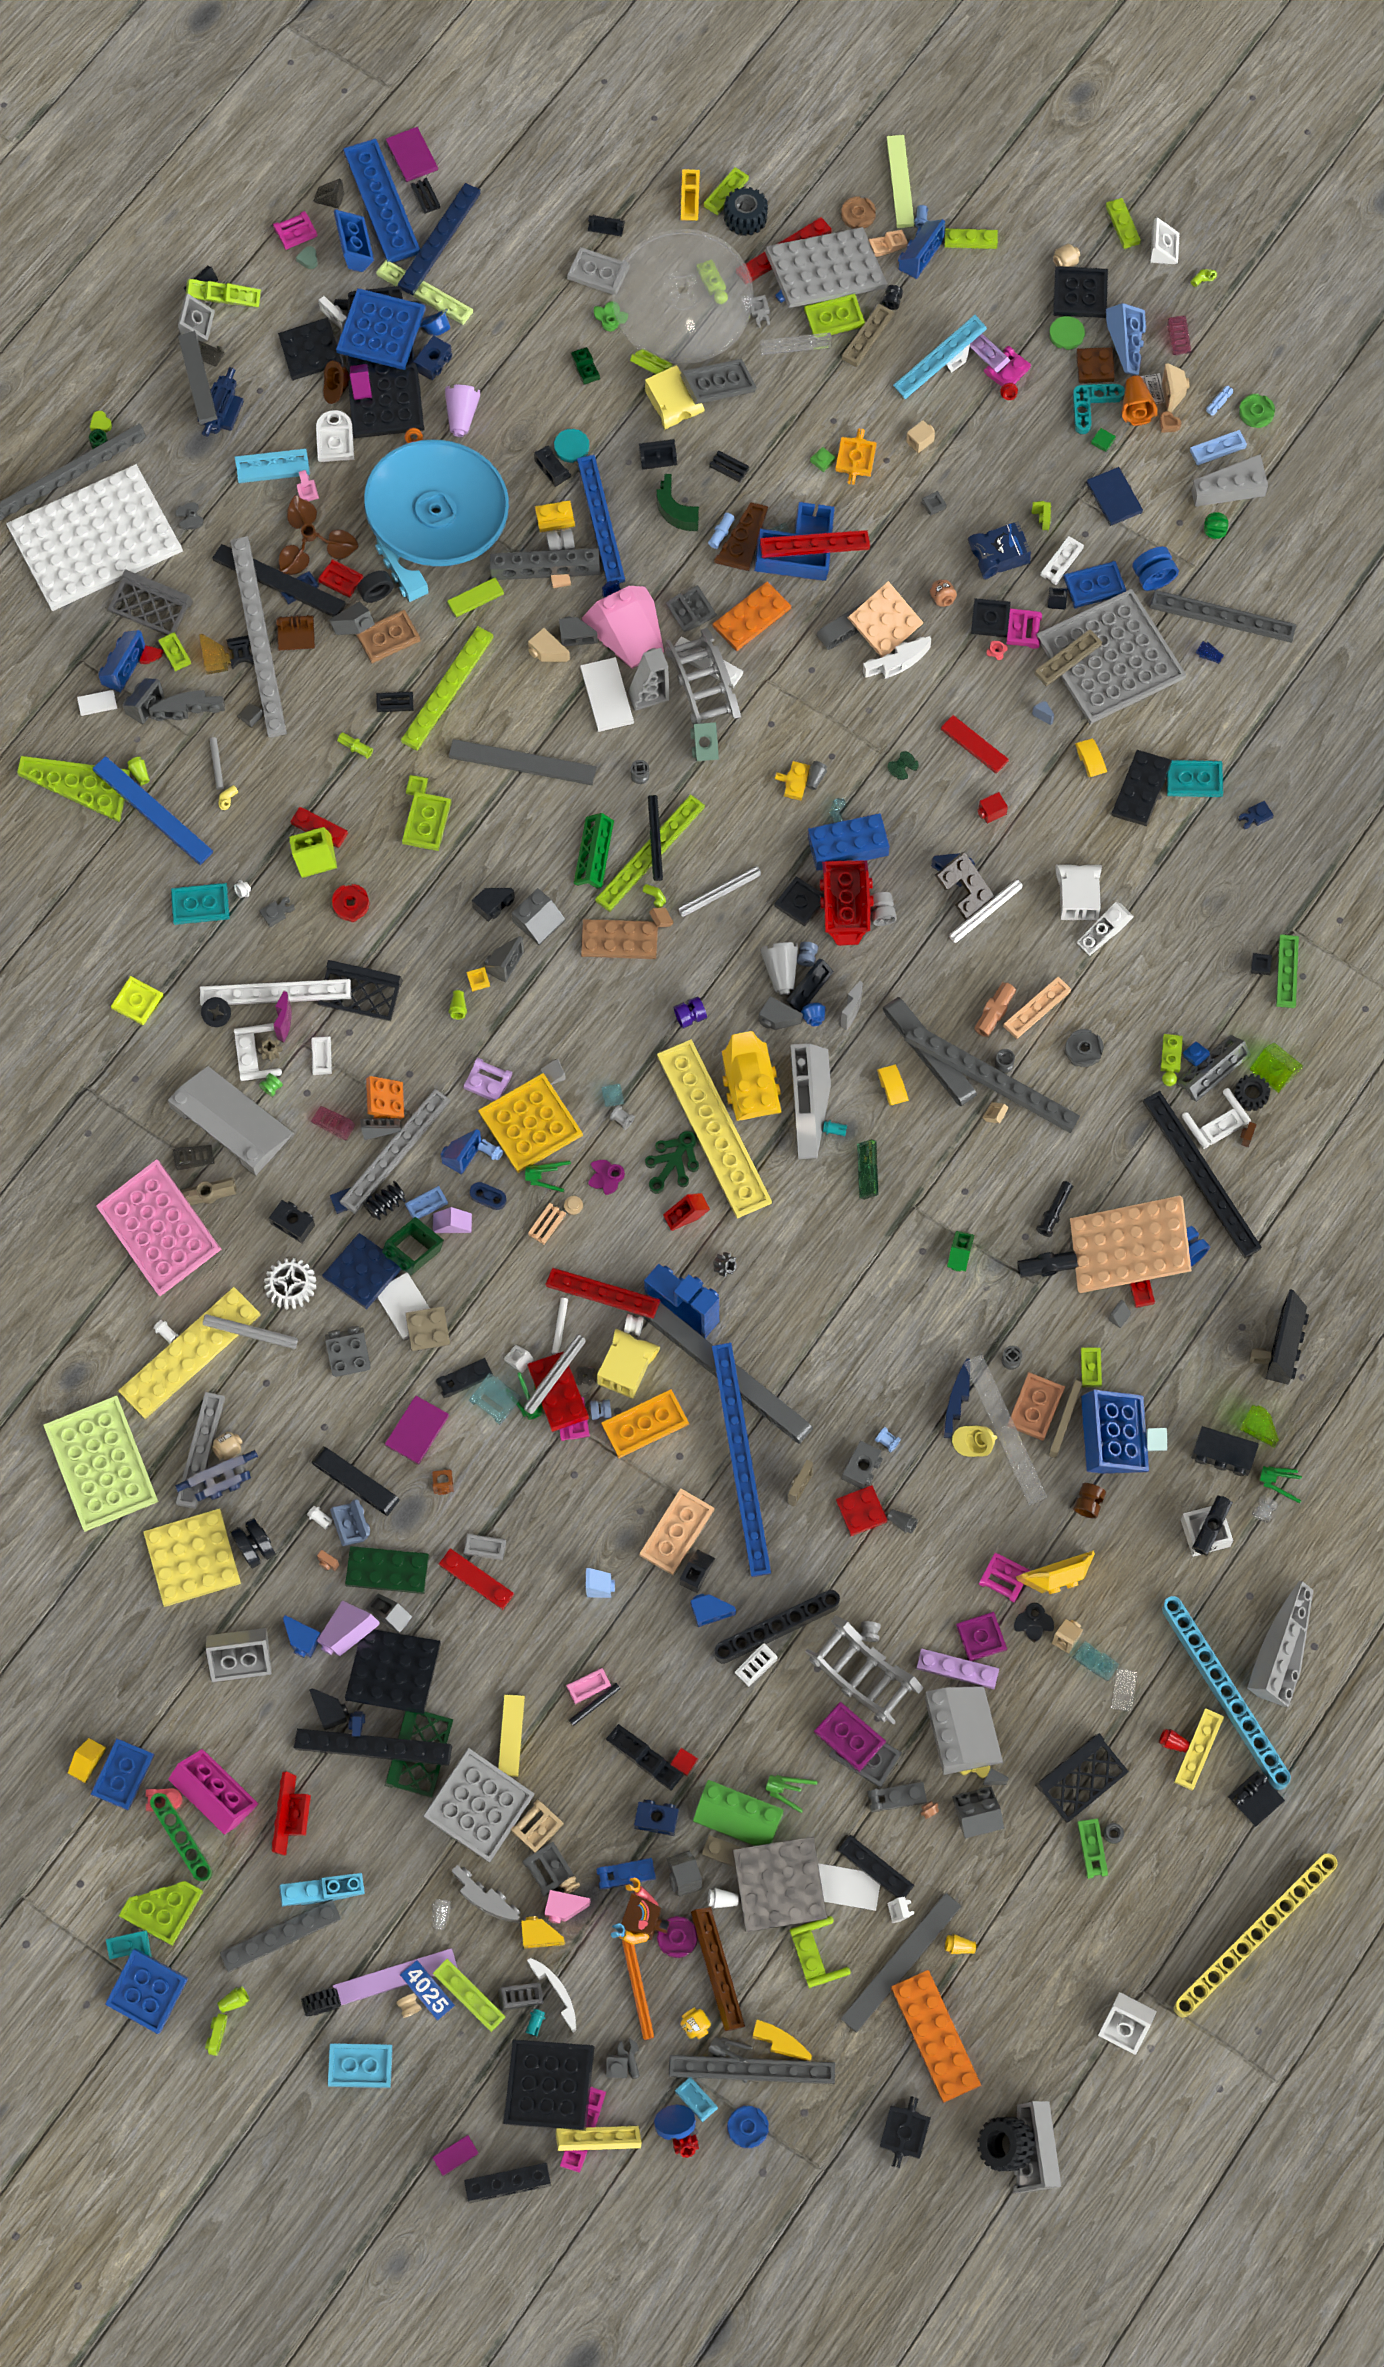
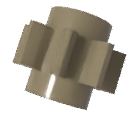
(274, 1051)

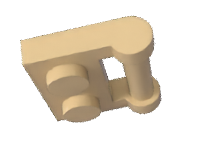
(541, 1831)

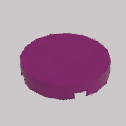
(680, 1938)

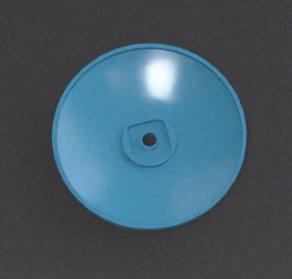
(442, 477)

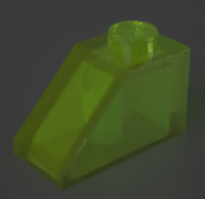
(1260, 1426)

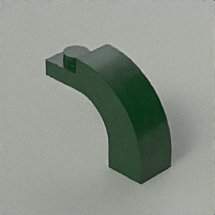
(675, 514)

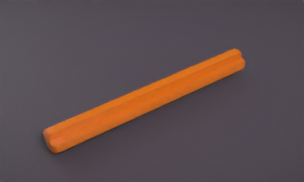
(638, 1990)

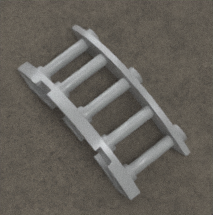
(718, 667)
(874, 1659)

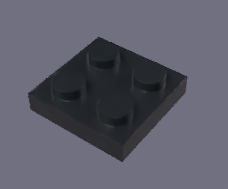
(990, 617)
(799, 901)

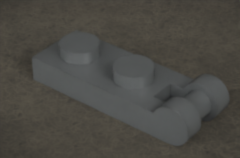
(897, 1797)

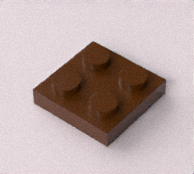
(1095, 365)

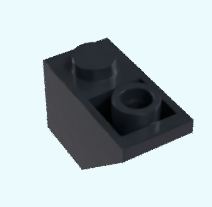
(492, 901)
(696, 1571)

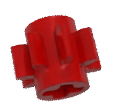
(686, 2146)

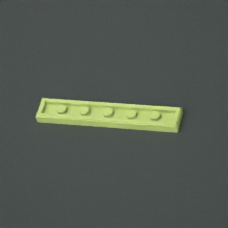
(900, 181)
(427, 293)

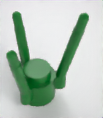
(534, 1172)
(538, 1412)
(1269, 1475)

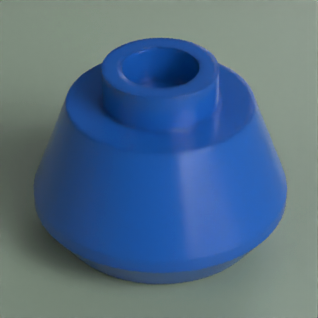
(814, 1014)

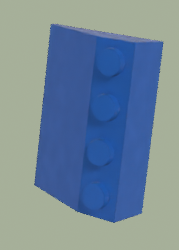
(1114, 1432)

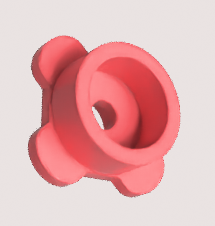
(997, 645)

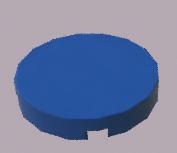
(675, 2122)
(748, 2127)

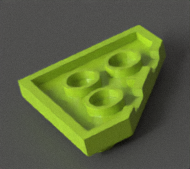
(162, 1910)

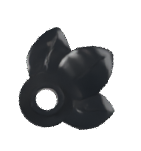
(1032, 1624)

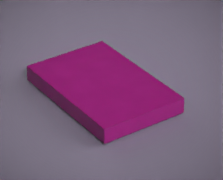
(411, 154)
(417, 1430)
(849, 1736)

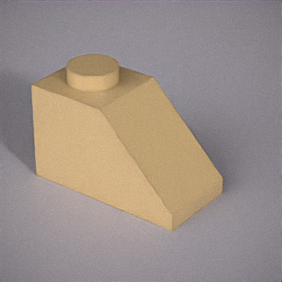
(547, 648)
(1067, 1635)

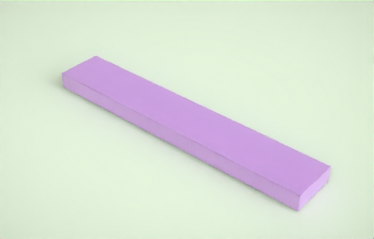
(388, 1978)

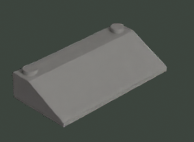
(230, 1118)

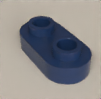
(489, 1195)

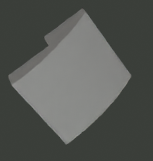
(853, 1004)

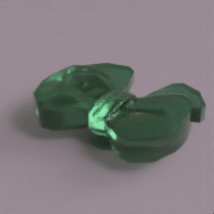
(897, 768)

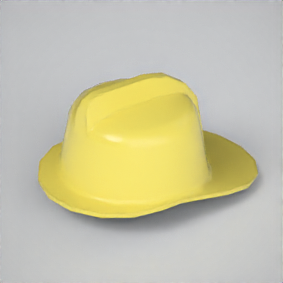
(973, 1441)

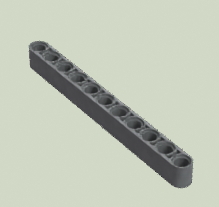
(750, 1389)

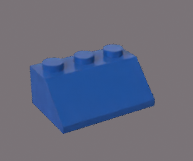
(354, 240)
(922, 248)
(122, 660)

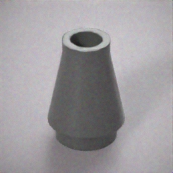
(816, 774)
(902, 1520)

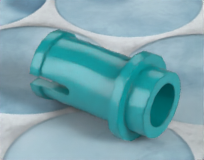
(834, 1128)
(535, 2022)

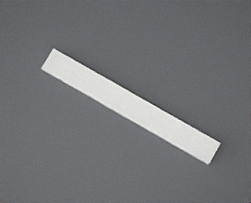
(272, 991)

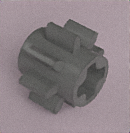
(725, 1264)

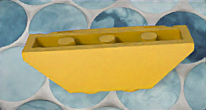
(1059, 1574)

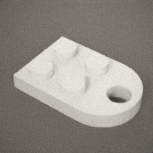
(334, 439)

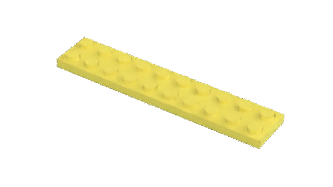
(714, 1129)

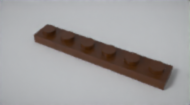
(717, 1969)

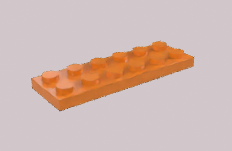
(935, 2036)

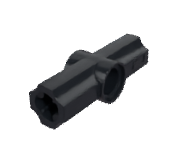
(1047, 1264)
(1207, 1535)

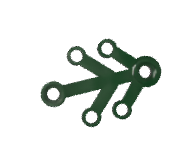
(673, 1159)

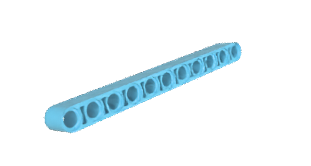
(1226, 1702)

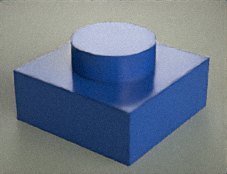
(1196, 1053)

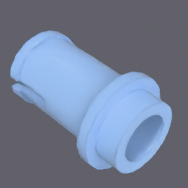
(490, 1149)

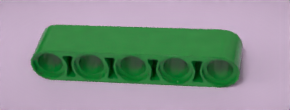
(174, 1829)

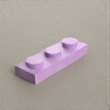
(989, 353)

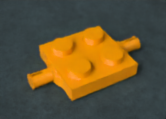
(856, 456)

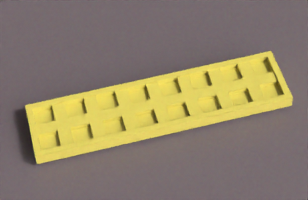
(186, 1355)

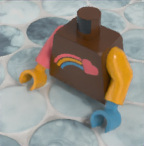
(640, 1917)

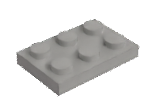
(594, 270)

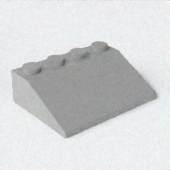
(962, 1728)

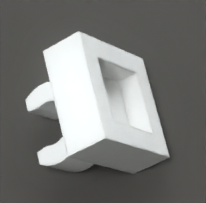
(899, 1910)

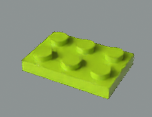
(835, 315)
(426, 821)

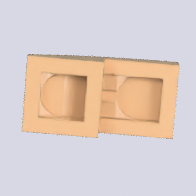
(890, 243)

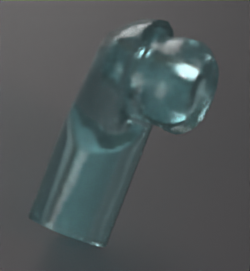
(835, 809)

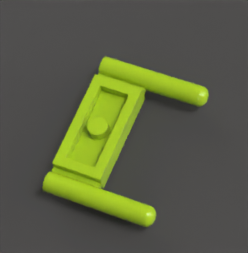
(809, 1954)

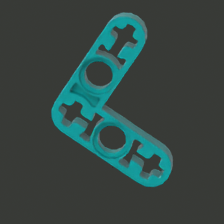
(1089, 397)

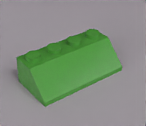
(737, 1815)

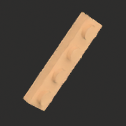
(1037, 1007)

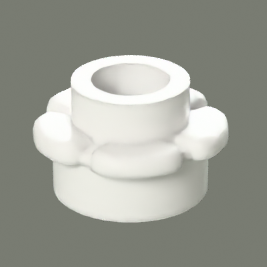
(242, 889)

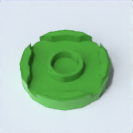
(1067, 332)
(1256, 411)

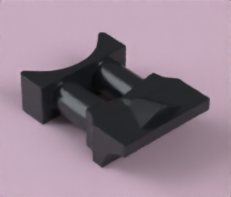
(239, 643)

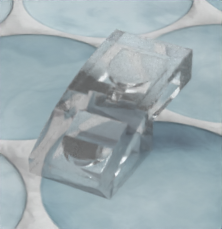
(1124, 1690)

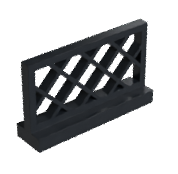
(368, 976)
(1073, 1762)

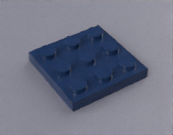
(361, 1271)

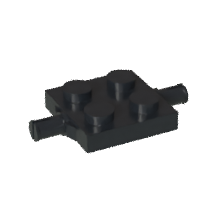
(905, 2132)

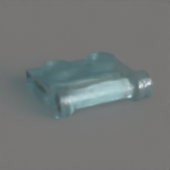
(499, 1393)

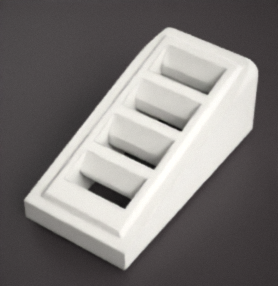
(751, 1660)

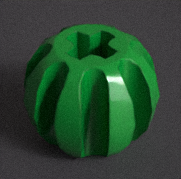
(1216, 525)

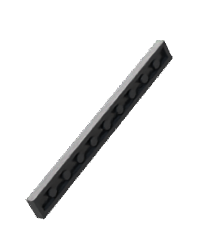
(1202, 1174)

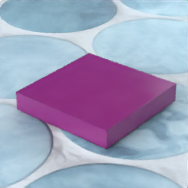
(981, 1636)

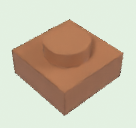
(327, 1561)

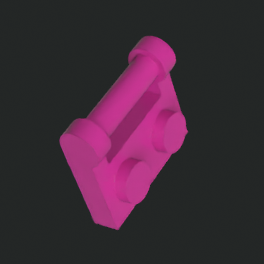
(296, 234)
(1012, 371)
(1018, 625)
(1007, 1571)

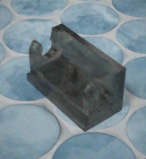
(211, 354)

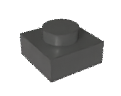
(934, 503)
(617, 2066)

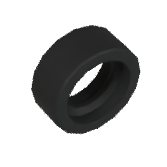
(375, 586)

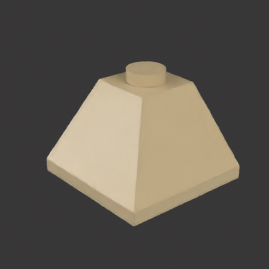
(1174, 386)

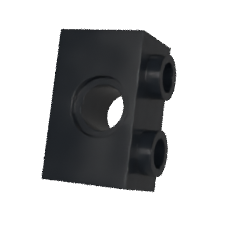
(297, 1230)

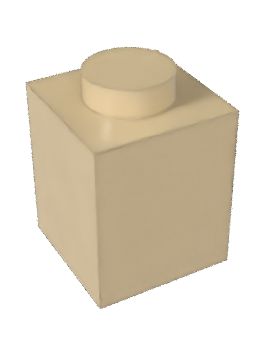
(920, 436)

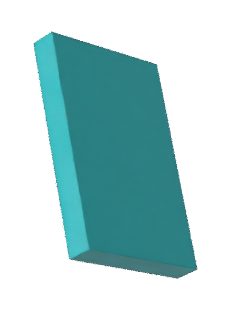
(1195, 778)
(200, 903)

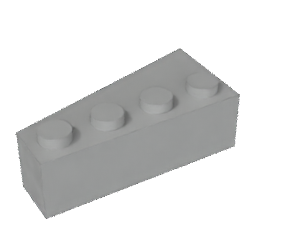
(1232, 483)
(650, 681)

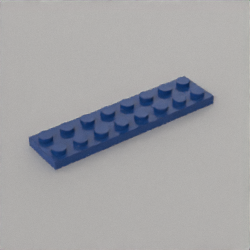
(381, 201)

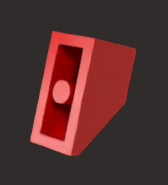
(686, 1211)

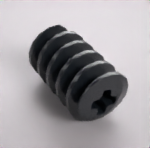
(385, 1201)

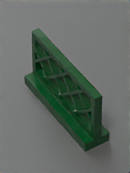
(405, 1732)

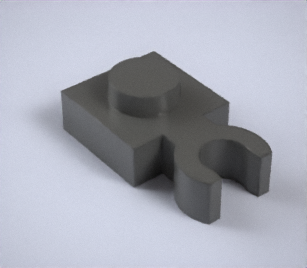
(274, 913)

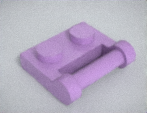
(484, 1085)

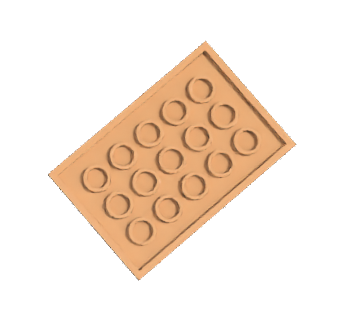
(1130, 1244)

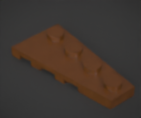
(742, 544)

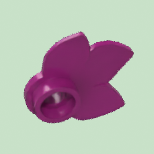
(603, 1176)

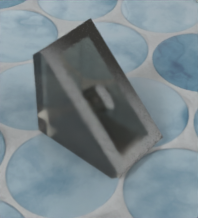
(330, 194)

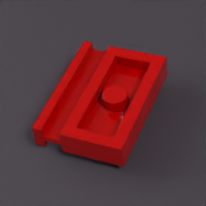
(340, 578)

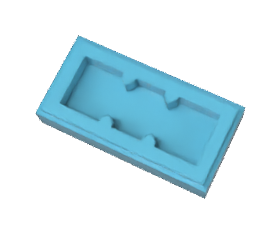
(696, 2099)

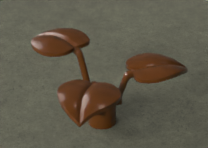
(302, 515)

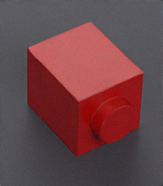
(992, 808)

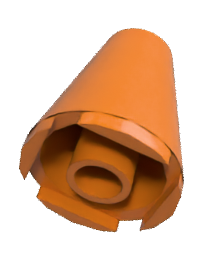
(1138, 402)

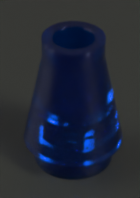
(1209, 652)

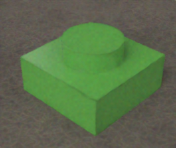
(823, 459)

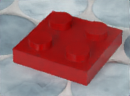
(861, 1510)

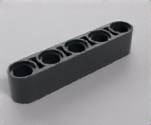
(355, 1481)

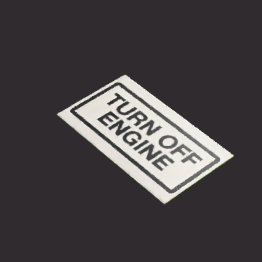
(1154, 385)

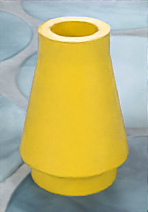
(958, 1945)

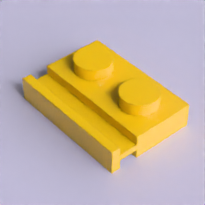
(555, 516)

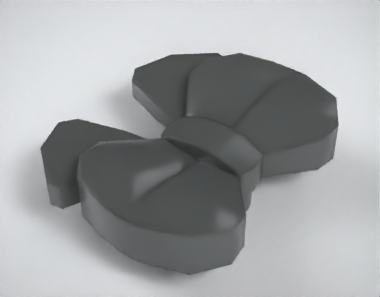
(192, 521)

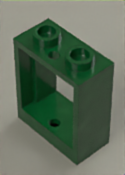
(423, 1235)

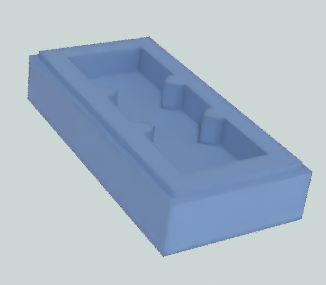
(426, 1203)

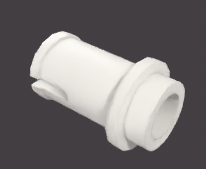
(165, 1331)
(319, 1517)

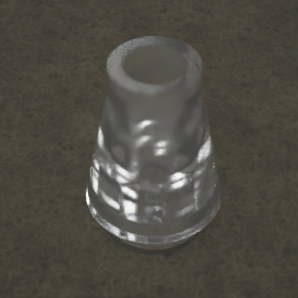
(441, 1911)

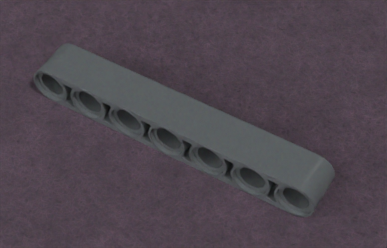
(950, 1078)

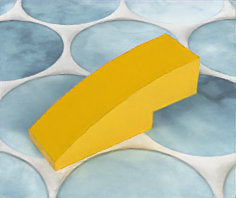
(690, 195)
(781, 2041)

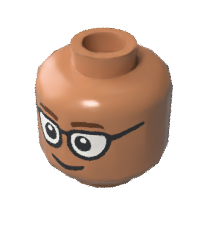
(943, 593)

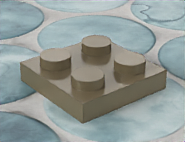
(427, 1328)

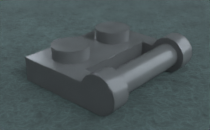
(553, 1863)

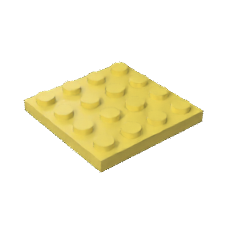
(192, 1557)

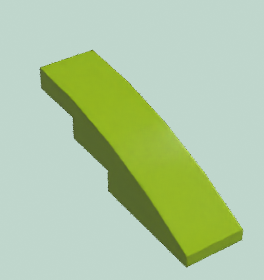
(223, 293)

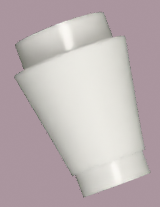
(721, 1898)

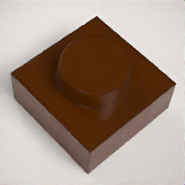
(1247, 1134)

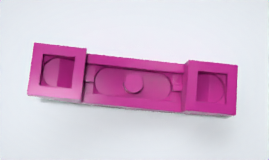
(574, 2159)

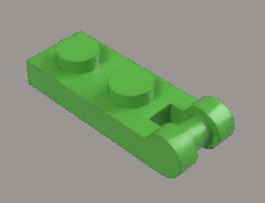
(1092, 1847)

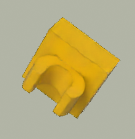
(478, 979)

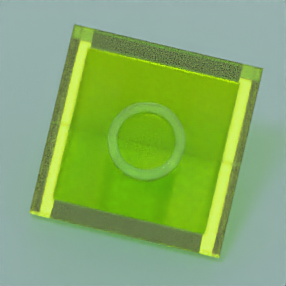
(1276, 1066)

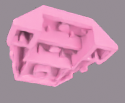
(626, 623)

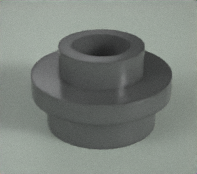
(1116, 1827)

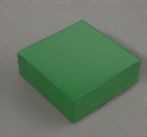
(1103, 440)

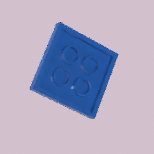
(146, 1991)

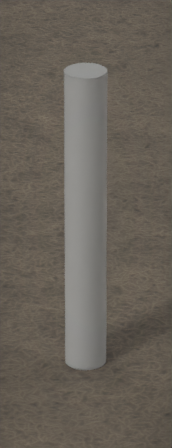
(216, 763)

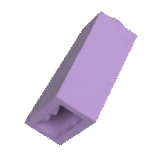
(346, 1629)

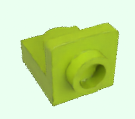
(1044, 510)

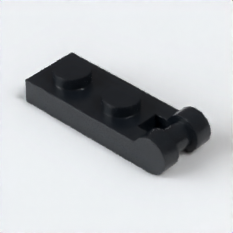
(464, 1378)

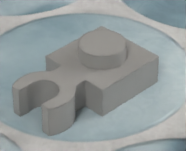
(760, 310)

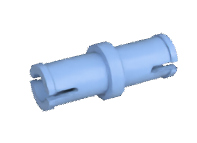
(721, 530)

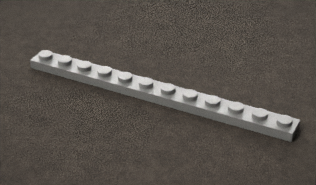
(258, 637)

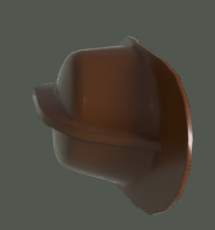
(335, 381)

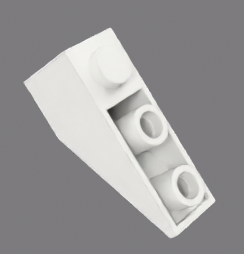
(1105, 928)

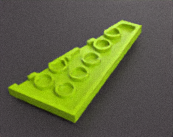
(74, 782)

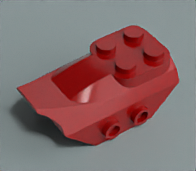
(846, 900)

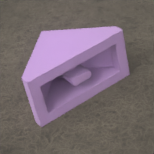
(452, 1221)

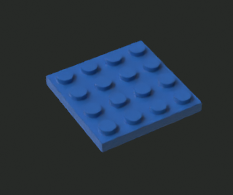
(380, 329)

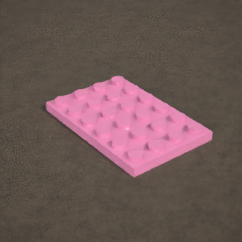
(158, 1227)

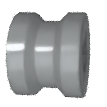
(870, 1631)

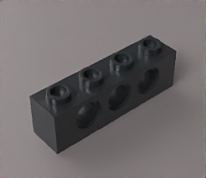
(507, 2183)

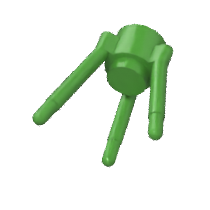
(777, 1784)

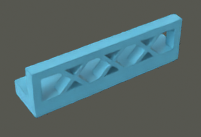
(273, 467)

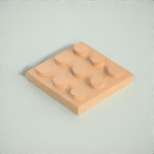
(885, 620)

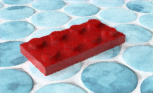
(563, 1402)

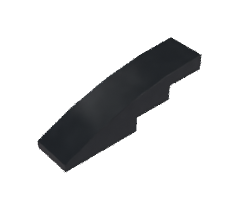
(644, 1757)

